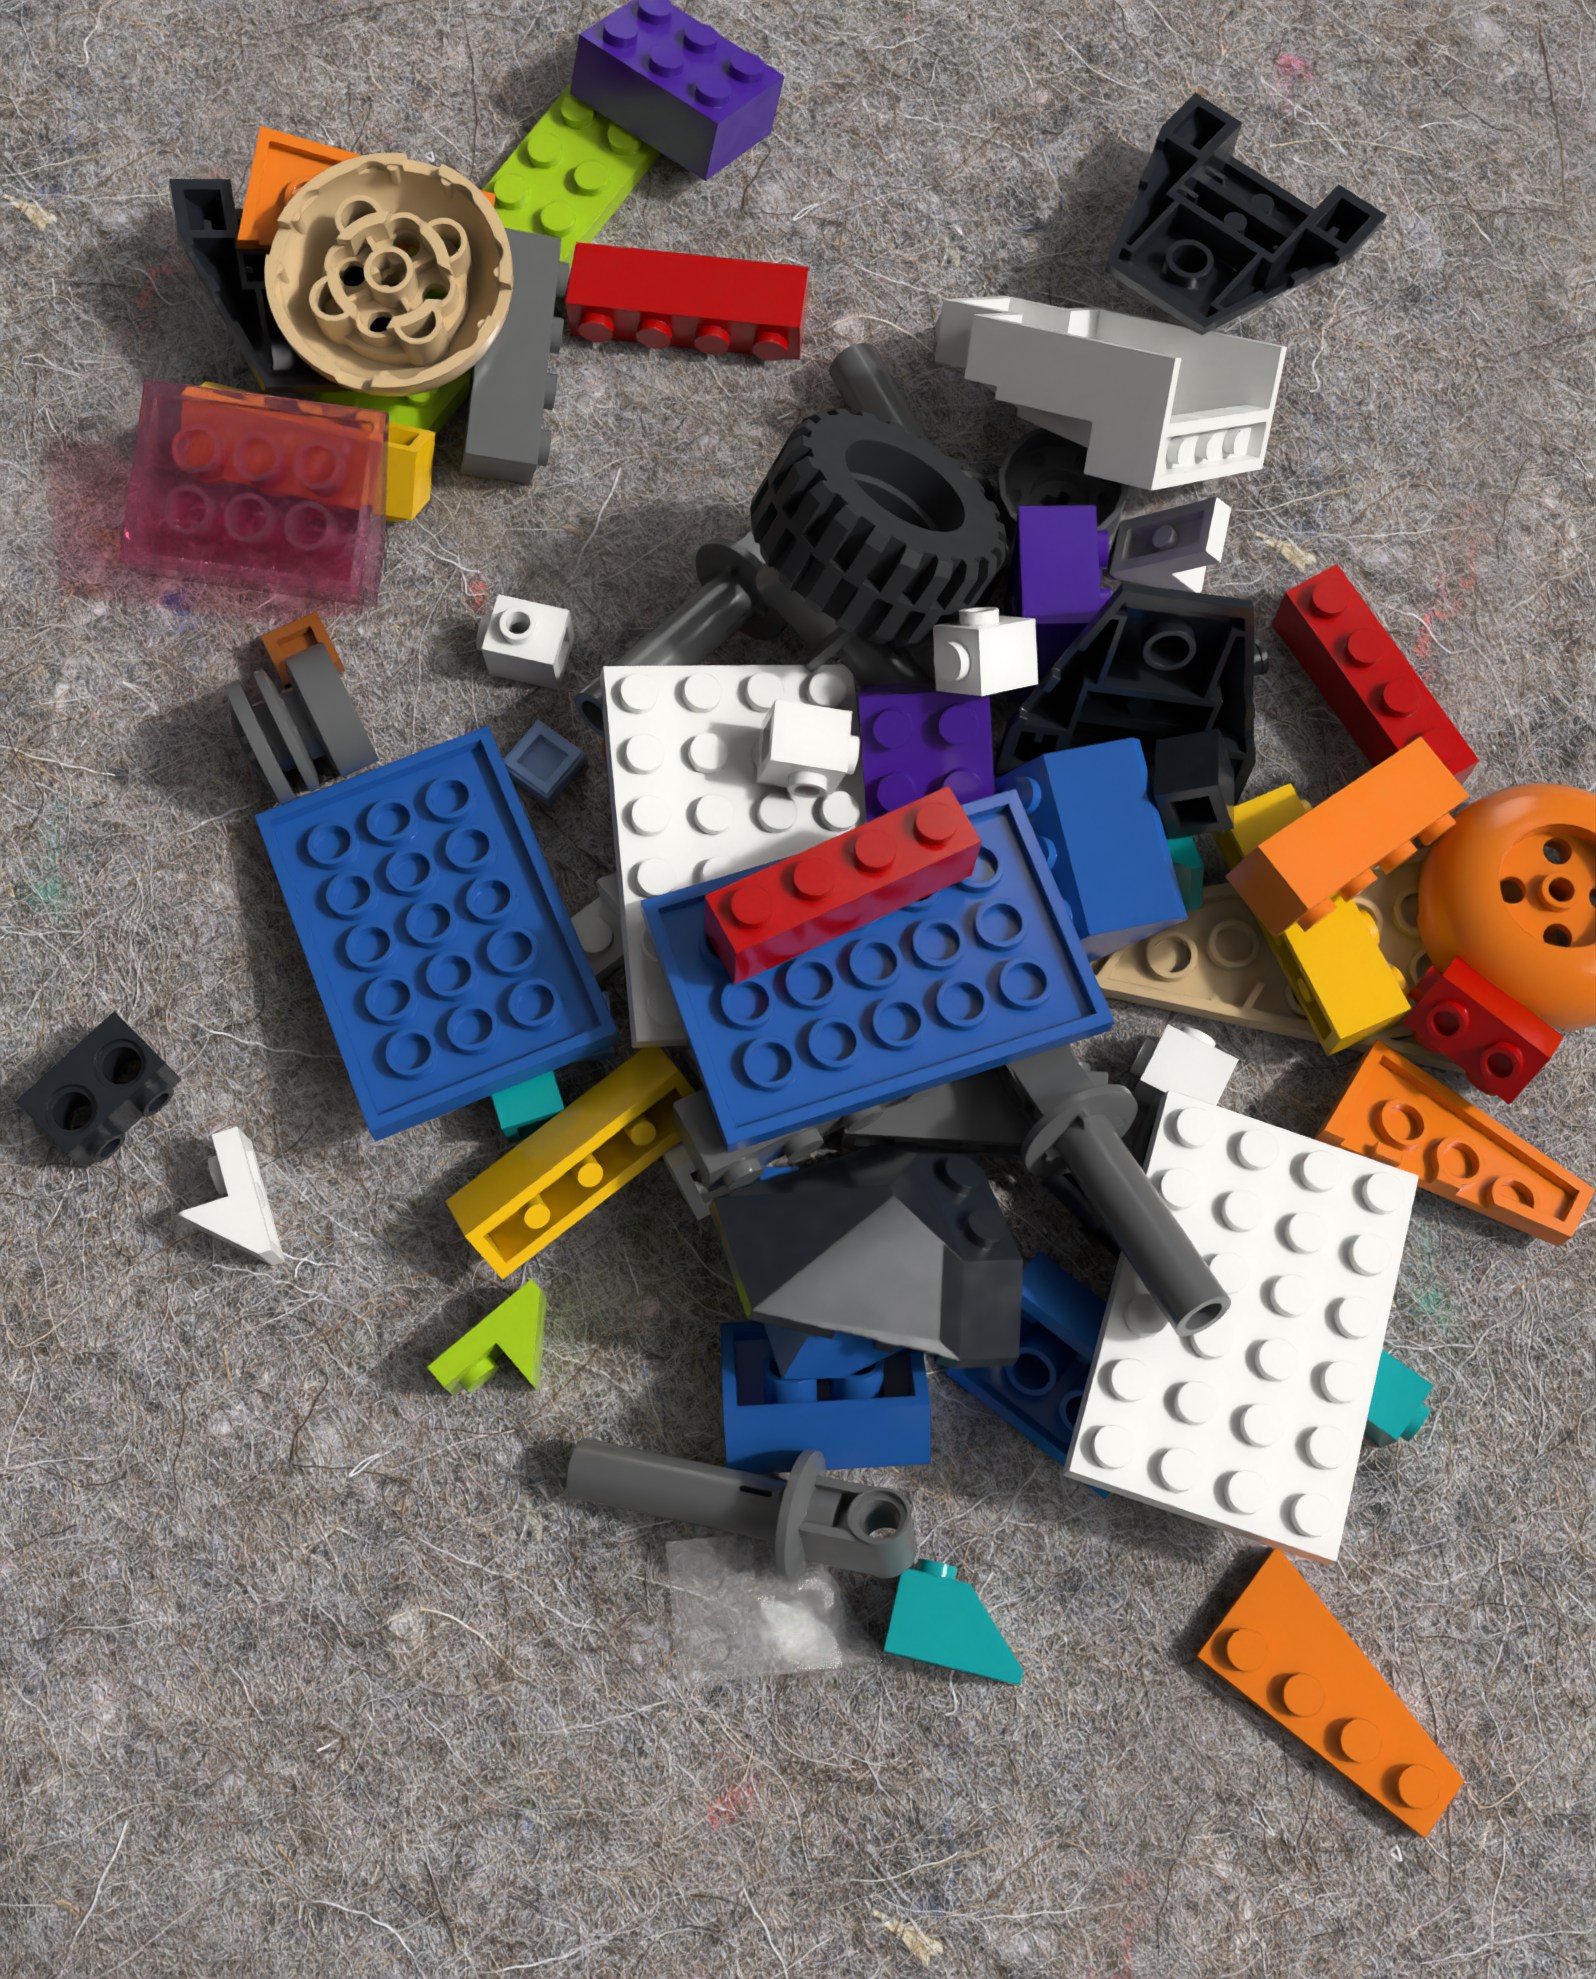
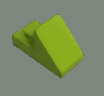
(511, 1328)

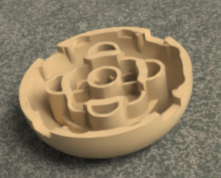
(356, 219)

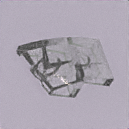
(746, 1623)

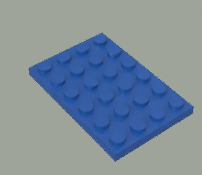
(435, 933)
(888, 1007)

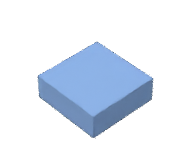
(544, 762)

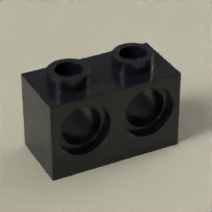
(89, 1078)

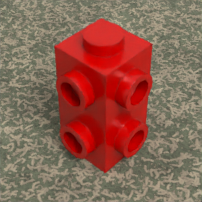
(1480, 1029)

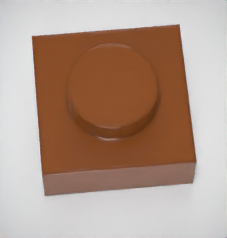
(295, 638)

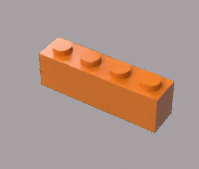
(1347, 837)

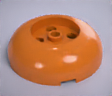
(1503, 941)

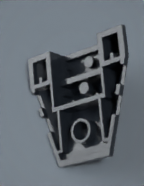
(1219, 236)
(236, 283)
(1146, 671)
(883, 1250)

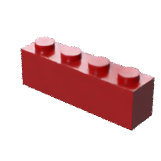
(687, 301)
(1365, 673)
(840, 884)

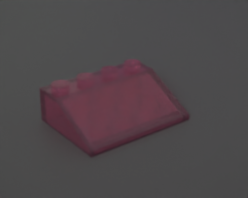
(258, 493)

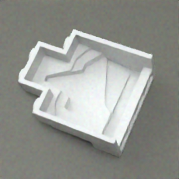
(1131, 388)

